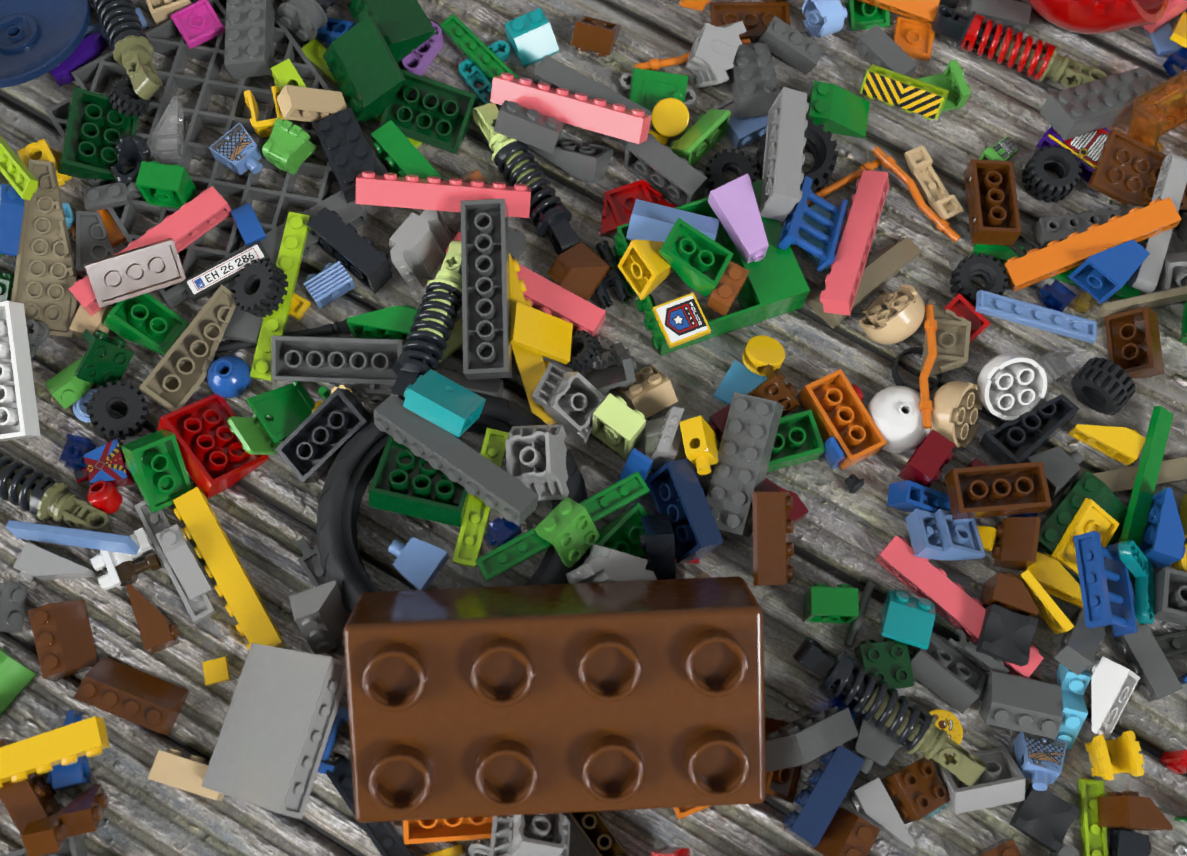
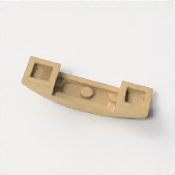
(930, 185)

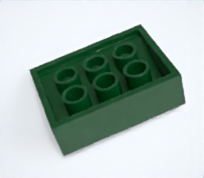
(399, 21)
(364, 69)
(431, 112)
(91, 136)
(414, 488)
(1061, 515)

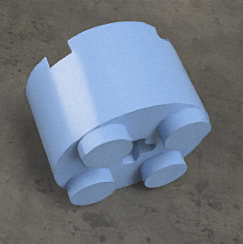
(823, 17)

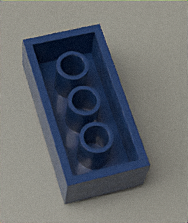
(680, 495)
(823, 795)

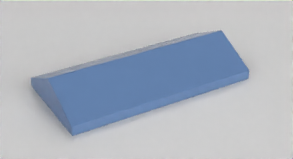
(655, 222)

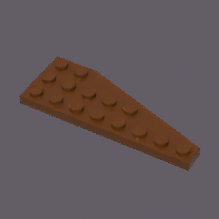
(1128, 171)

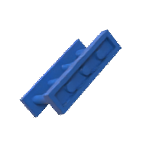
(794, 222)
(1104, 585)
(325, 764)

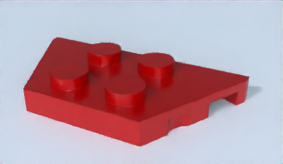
(620, 203)

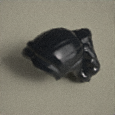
(131, 153)

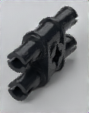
(614, 278)

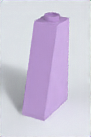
(740, 216)

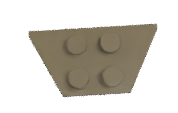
(951, 341)

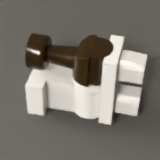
(121, 565)

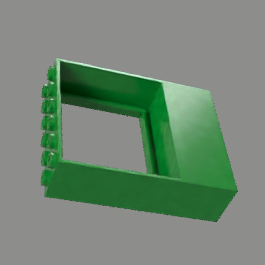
(771, 288)

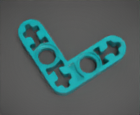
(477, 75)
(1144, 580)

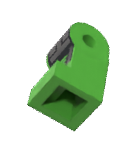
(1001, 151)

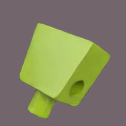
(286, 74)

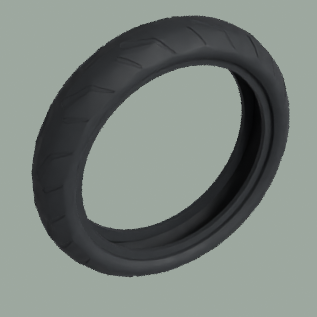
(357, 466)

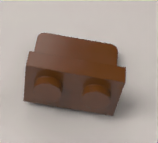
(776, 390)
(916, 790)

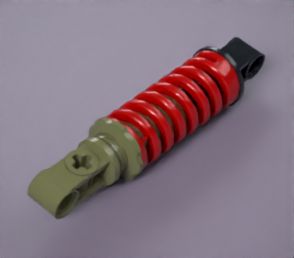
(1035, 57)

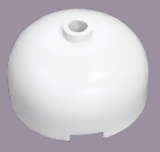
(1011, 385)
(900, 429)

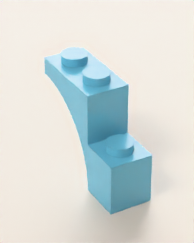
(1073, 703)

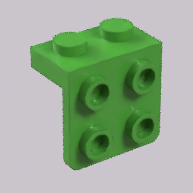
(954, 81)
(253, 436)
(568, 530)

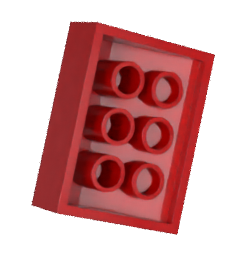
(208, 445)

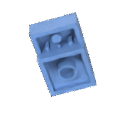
(942, 538)

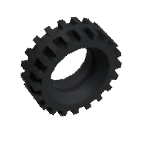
(821, 148)

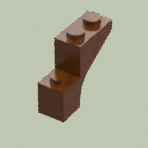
(76, 818)

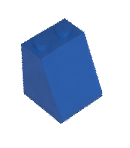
(1109, 270)

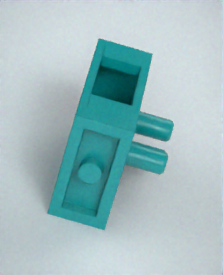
(443, 402)

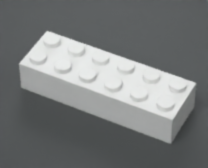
(17, 388)

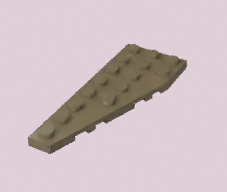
(45, 257)

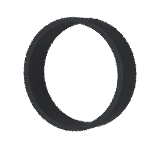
(913, 350)

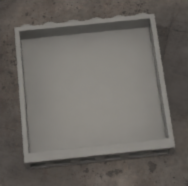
(277, 728)

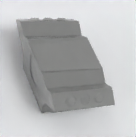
(714, 53)
(419, 246)
(568, 400)
(665, 438)
(539, 459)
(610, 566)
(530, 835)

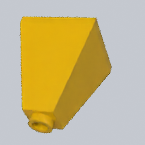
(644, 266)

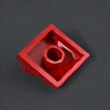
(964, 309)

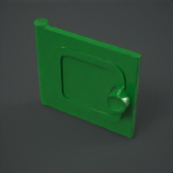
(651, 86)
(286, 406)

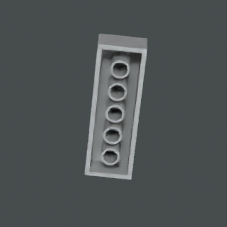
(784, 154)

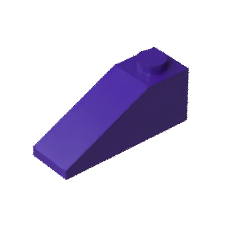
(86, 52)

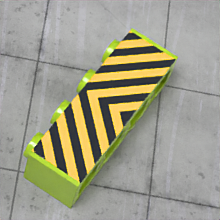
(904, 92)

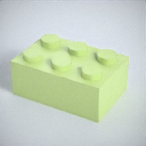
(618, 425)

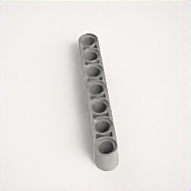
(1170, 184)

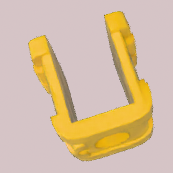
(264, 127)
(43, 152)
(1123, 754)

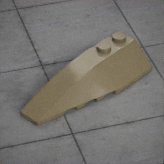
(877, 272)
(190, 356)

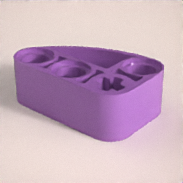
(424, 55)

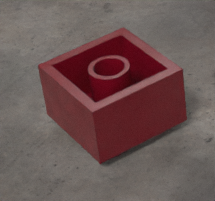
(928, 460)

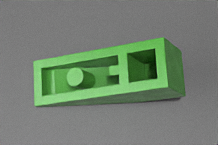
(67, 387)

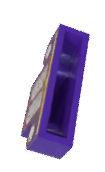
(1085, 147)

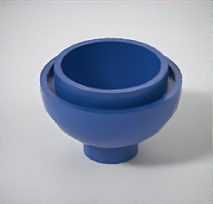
(232, 383)

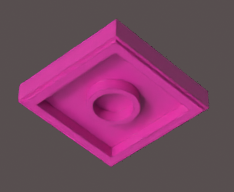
(198, 23)

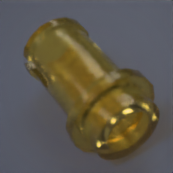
(1082, 304)

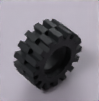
(124, 104)
(587, 355)

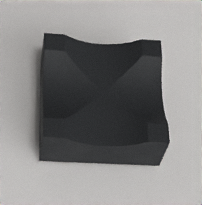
(1006, 635)
(1044, 818)

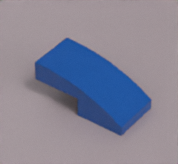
(248, 224)
(833, 453)

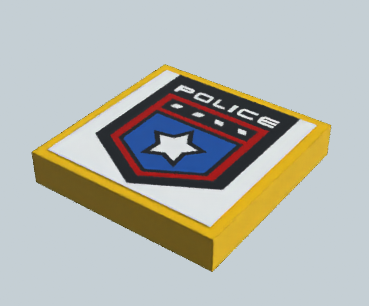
(681, 320)

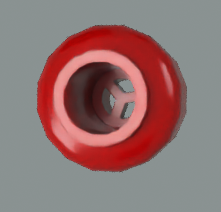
(104, 497)

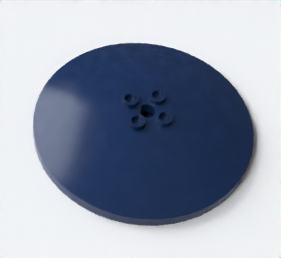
(46, 36)

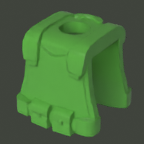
(288, 146)

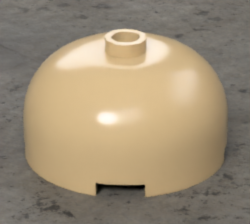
(899, 321)
(953, 409)

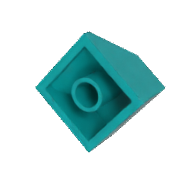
(531, 37)
(907, 619)

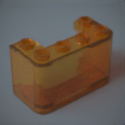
(1159, 111)

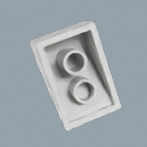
(1111, 690)

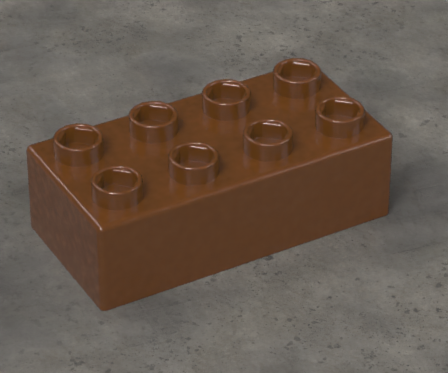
(555, 699)

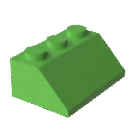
(702, 136)
(13, 678)

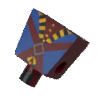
(106, 465)

